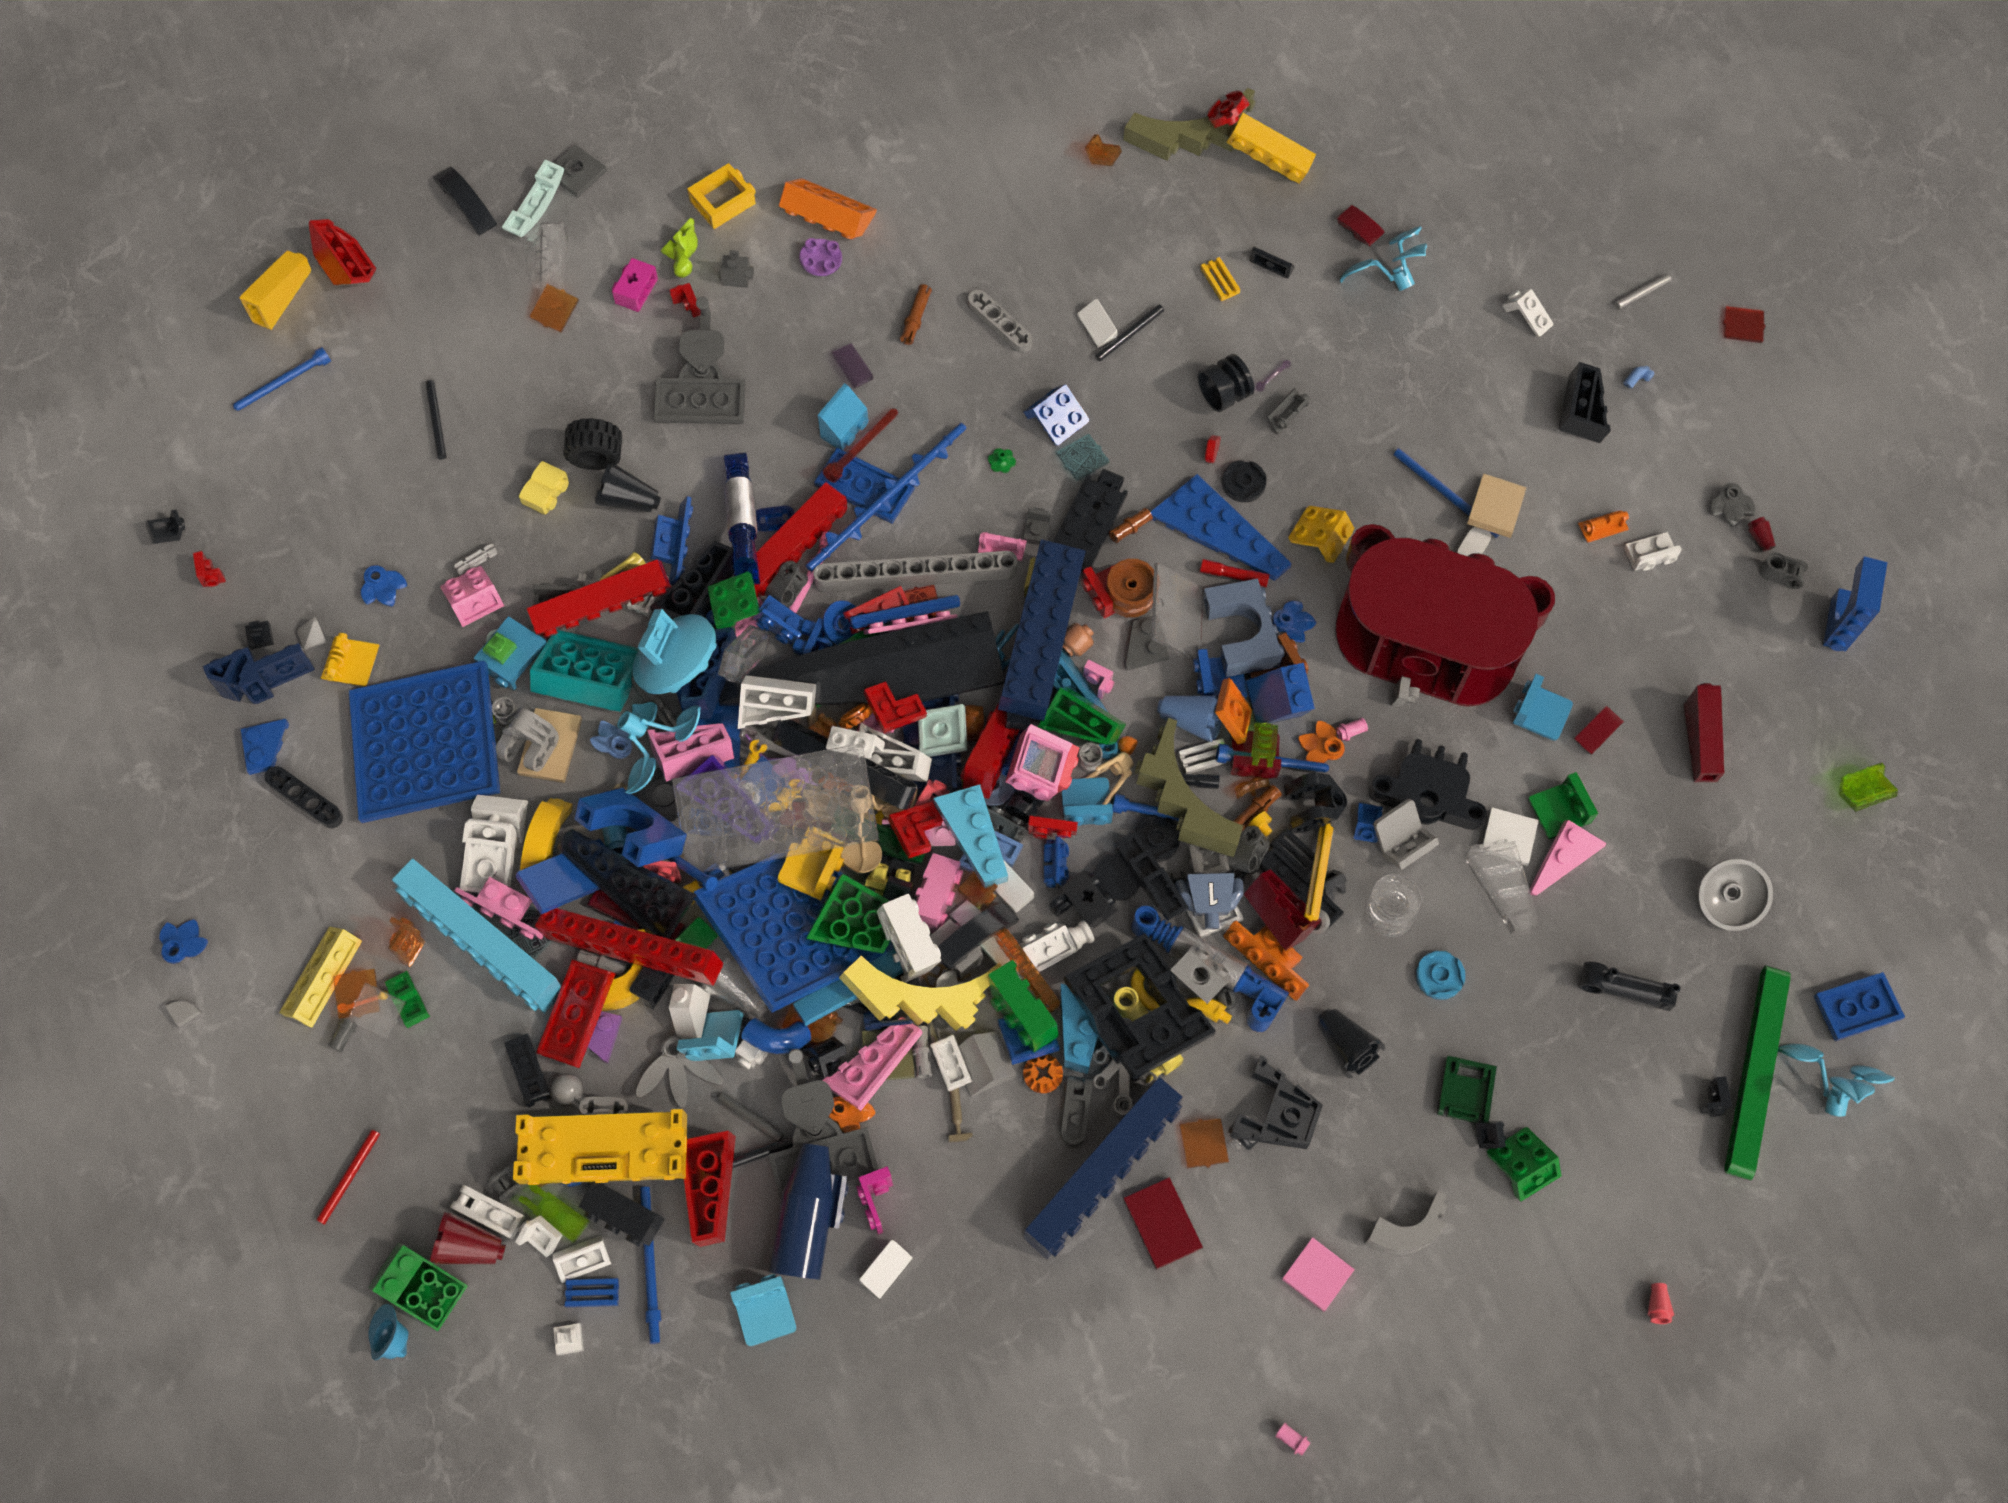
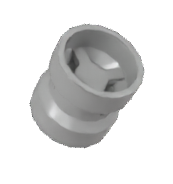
(501, 708)
(1091, 752)

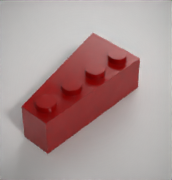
(989, 753)
(708, 1185)

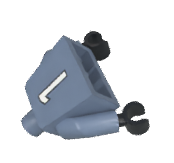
(1210, 894)

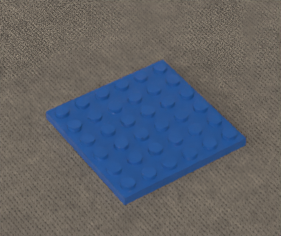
(423, 742)
(768, 930)

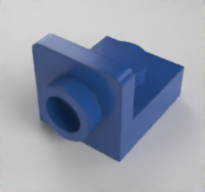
(1366, 817)

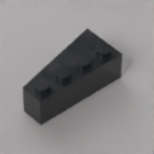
(691, 592)

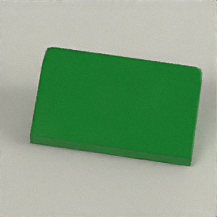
(698, 934)

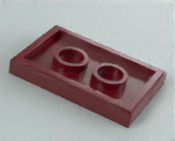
(1163, 1223)

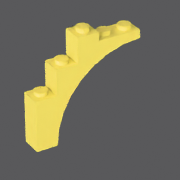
(883, 994)

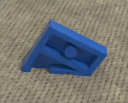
(262, 744)

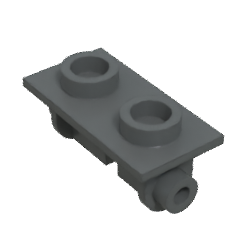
(1287, 410)
(1012, 826)

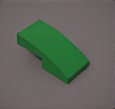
(405, 989)

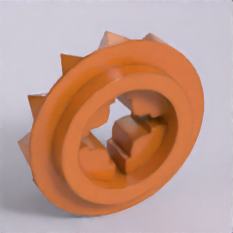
(855, 716)
(1044, 1084)

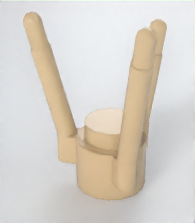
(1118, 765)

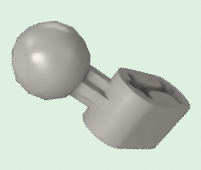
(568, 1091)

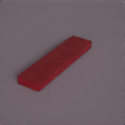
(606, 906)

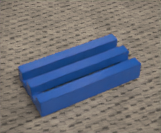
(569, 1292)

